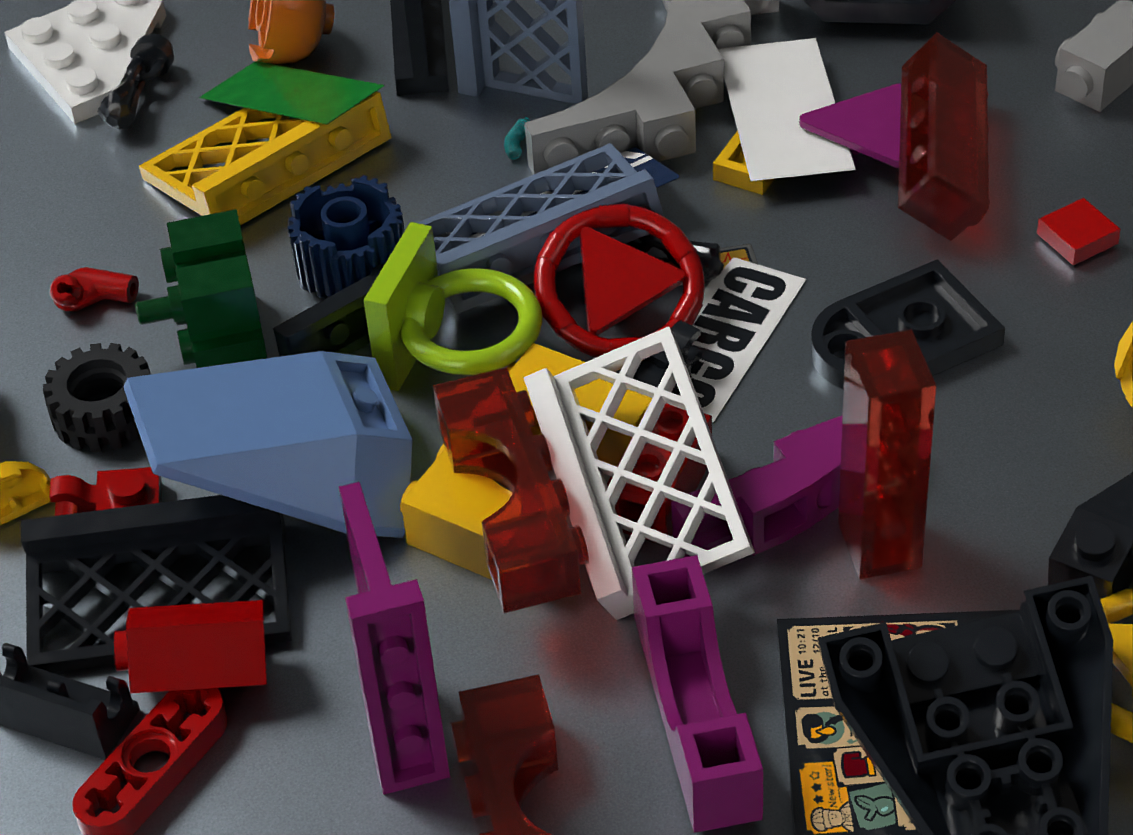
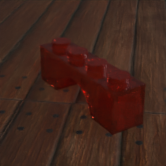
(528, 539)
(511, 749)

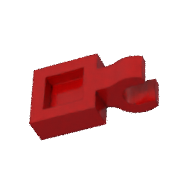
(113, 490)

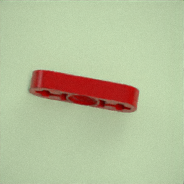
(148, 790)

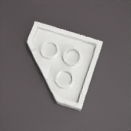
(84, 49)

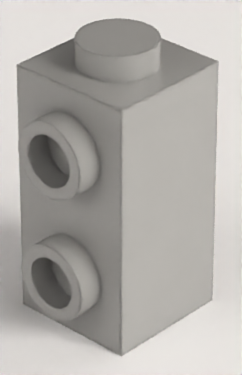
(1098, 59)

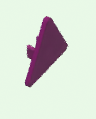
(862, 123)

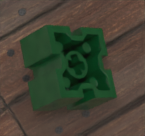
(211, 294)

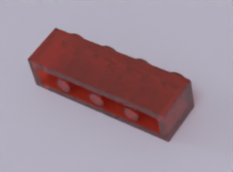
(944, 138)
(885, 452)

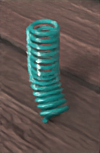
(514, 139)

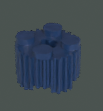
(342, 233)

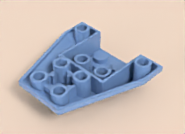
(280, 434)

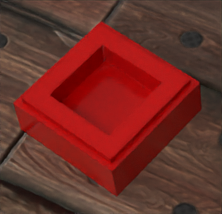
(1078, 231)

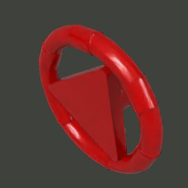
(617, 275)

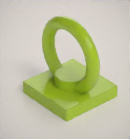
(409, 305)

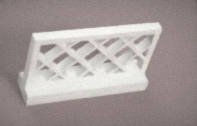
(590, 498)

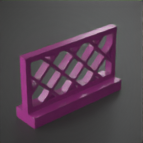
(392, 660)

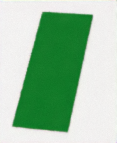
(292, 92)

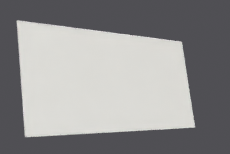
(767, 94)

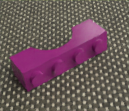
(705, 734)

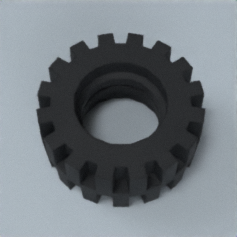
(84, 377)

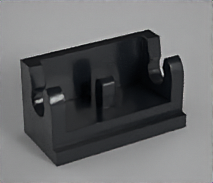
(63, 708)

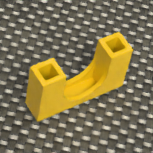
(447, 508)

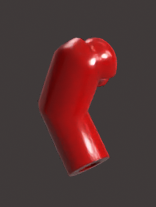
(90, 286)

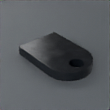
(927, 299)

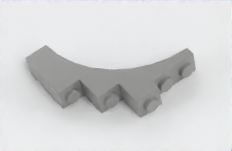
(659, 95)

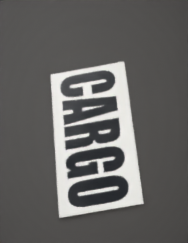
(735, 323)

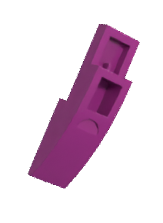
(780, 496)

